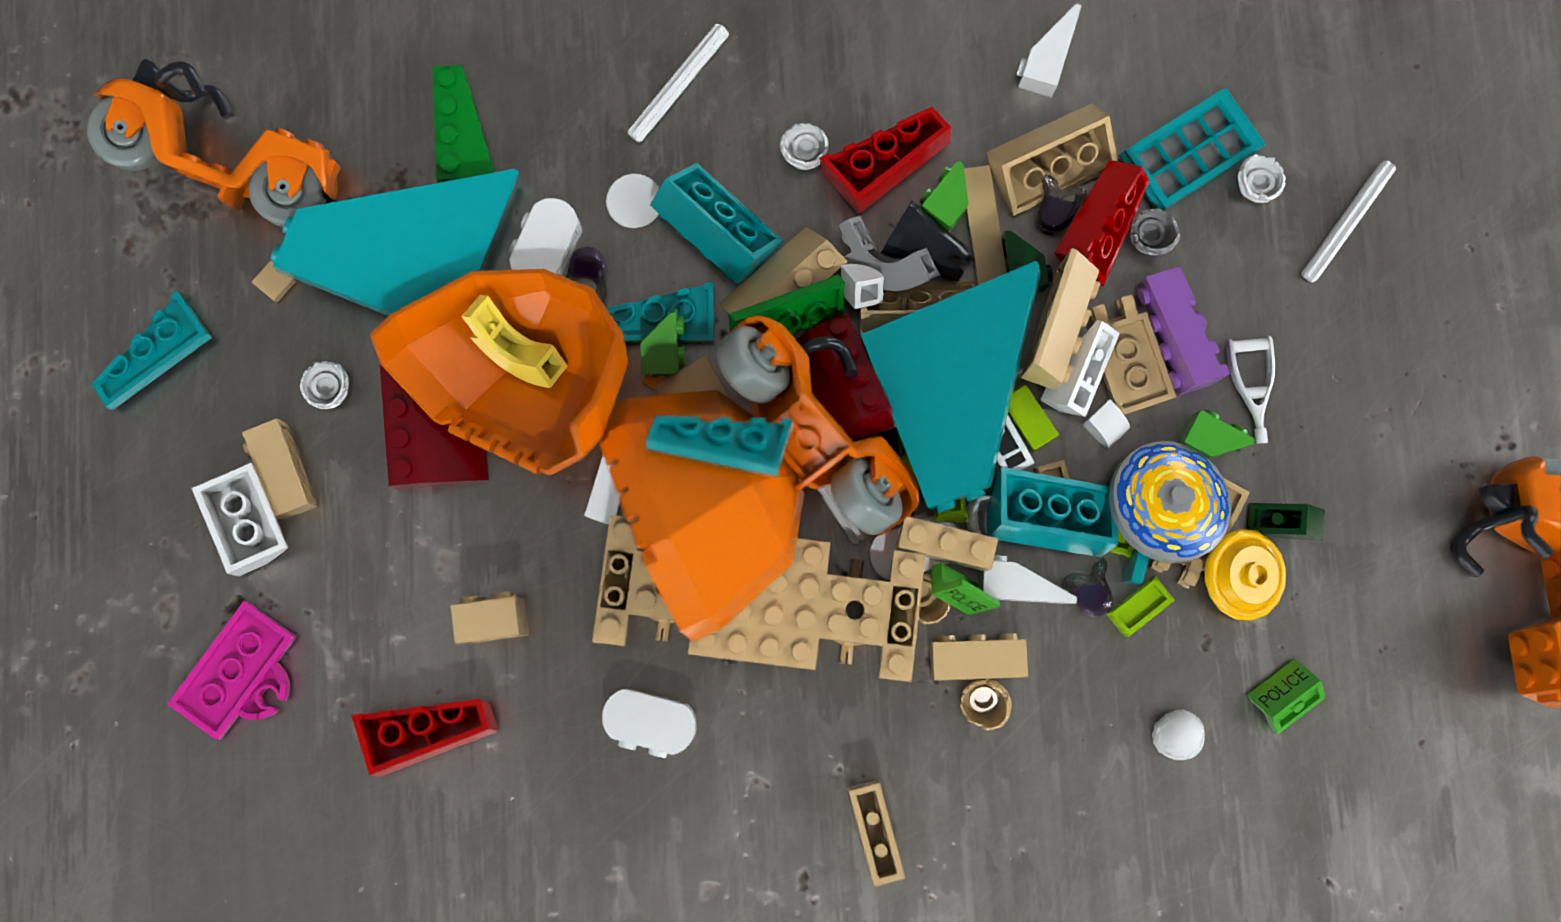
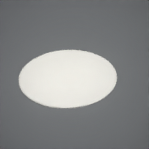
(630, 200)

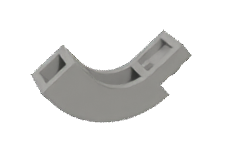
(897, 273)

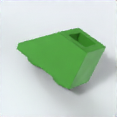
(949, 199)
(661, 348)
(1212, 436)

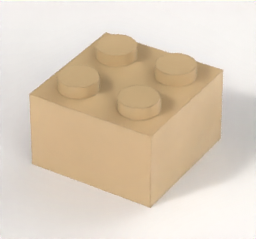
(489, 620)

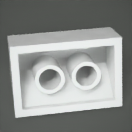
(240, 520)

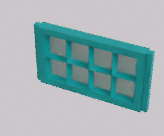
(1194, 149)

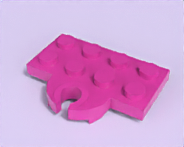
(236, 673)

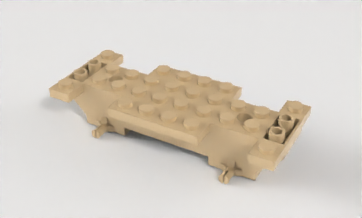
(786, 618)

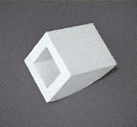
(862, 285)
(1107, 424)

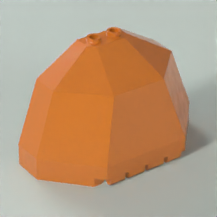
(458, 384)
(705, 527)

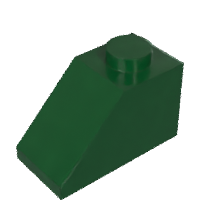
(1020, 253)
(1287, 520)

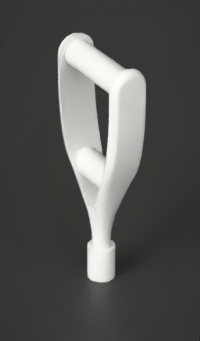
(1253, 392)

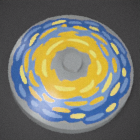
(1169, 502)

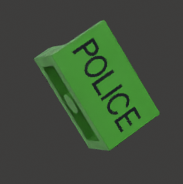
(960, 591)
(1287, 695)

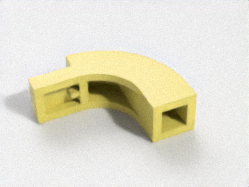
(509, 349)

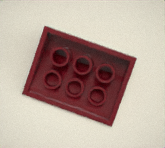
(853, 402)
(421, 450)

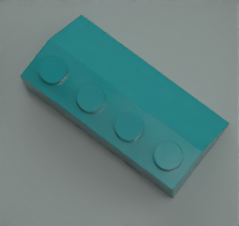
(715, 222)
(1051, 513)

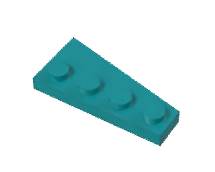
(694, 304)
(162, 345)
(740, 445)

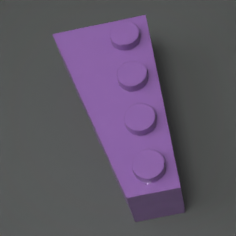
(1180, 331)

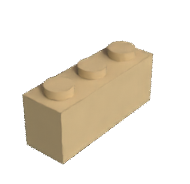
(279, 468)
(947, 544)
(978, 657)
(876, 833)

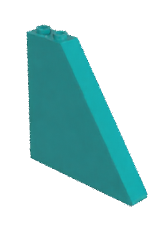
(397, 242)
(954, 380)

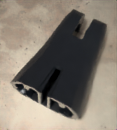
(920, 231)

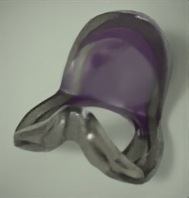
(1054, 212)
(590, 264)
(1095, 595)

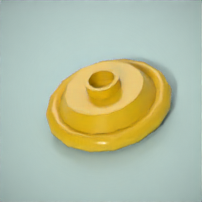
(1245, 575)

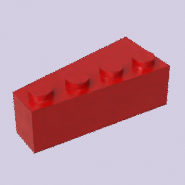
(879, 163)
(1106, 216)
(411, 735)

